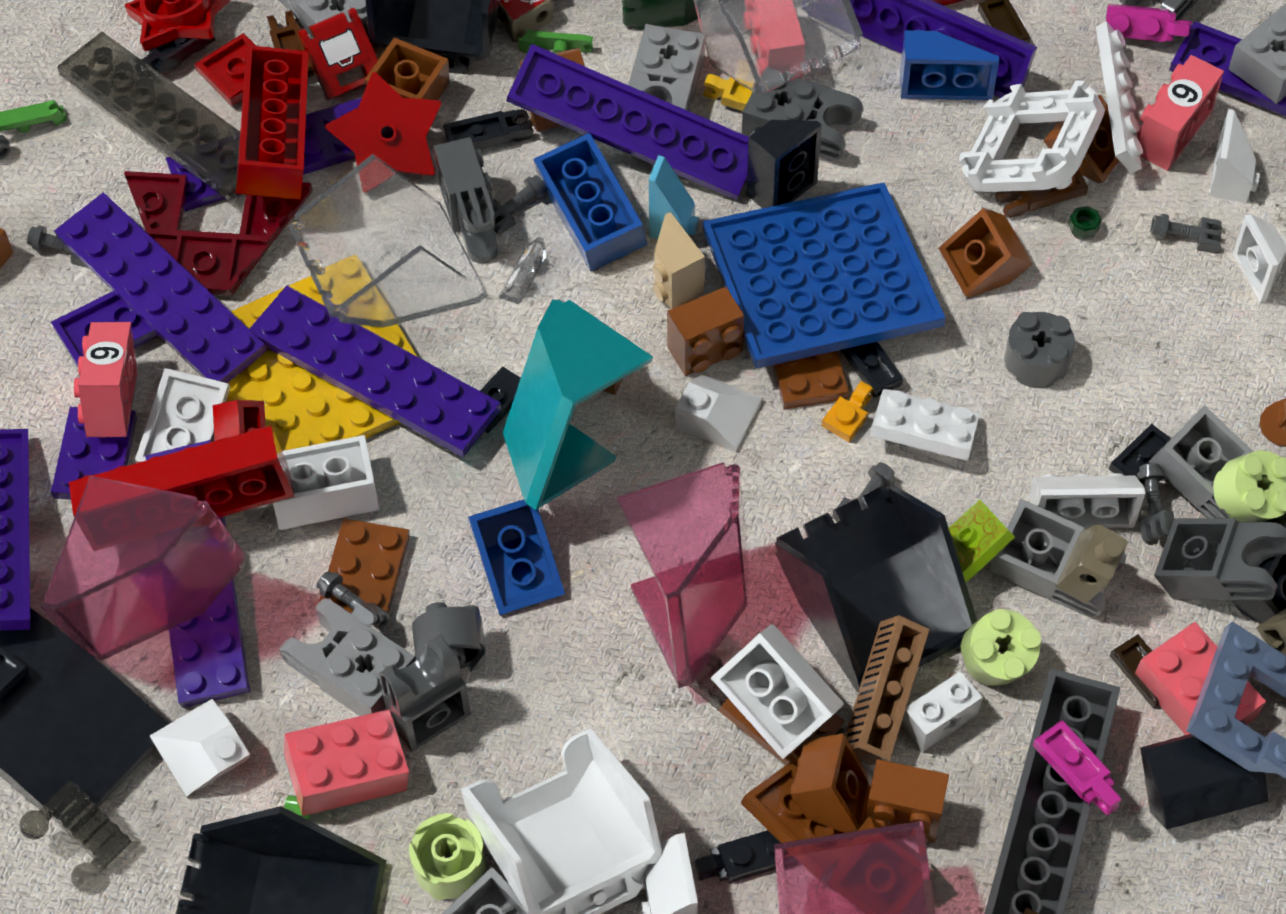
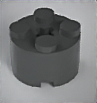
(1039, 348)
(460, 629)

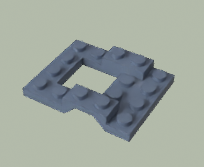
(1213, 717)

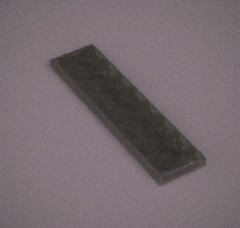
(157, 110)

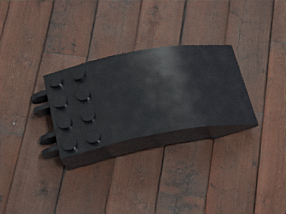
(68, 719)

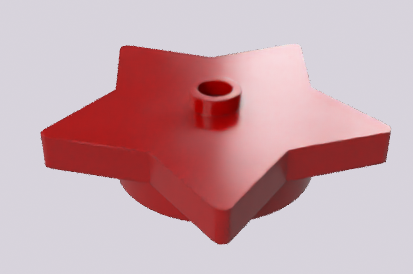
(174, 19)
(384, 107)

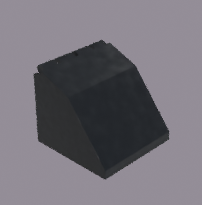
(875, 567)
(278, 866)

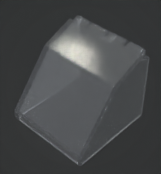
(766, 37)
(383, 250)

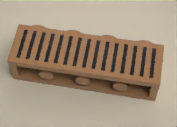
(885, 688)

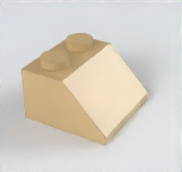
(678, 265)

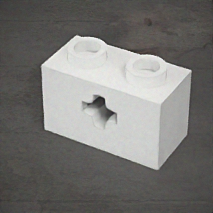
(941, 711)

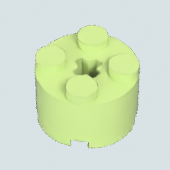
(1252, 487)
(1019, 644)
(443, 836)

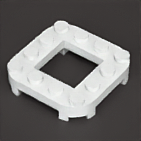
(1055, 166)

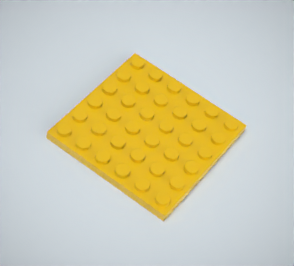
(299, 403)

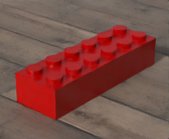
(273, 123)
(226, 473)

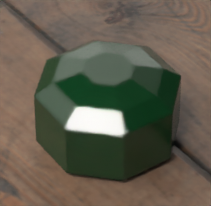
(1084, 222)

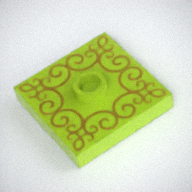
(978, 538)

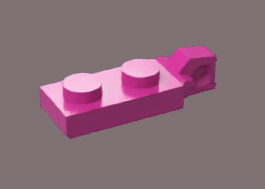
(1146, 22)
(1078, 766)

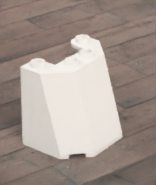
(573, 838)

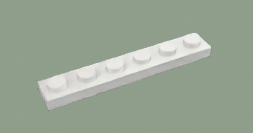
(1119, 99)

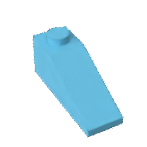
(667, 196)

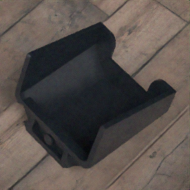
(447, 28)

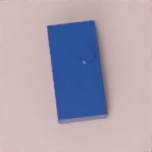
(590, 202)

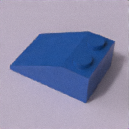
(945, 68)
(516, 556)

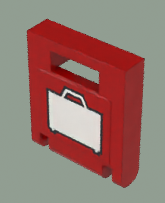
(337, 49)

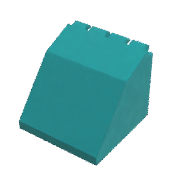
(566, 365)

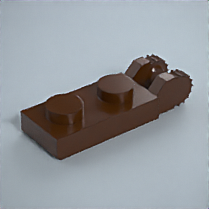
(287, 36)
(1038, 199)

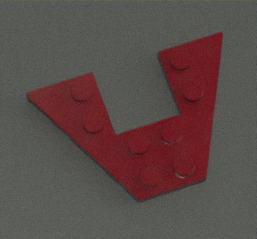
(212, 258)

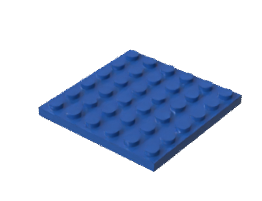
(823, 274)

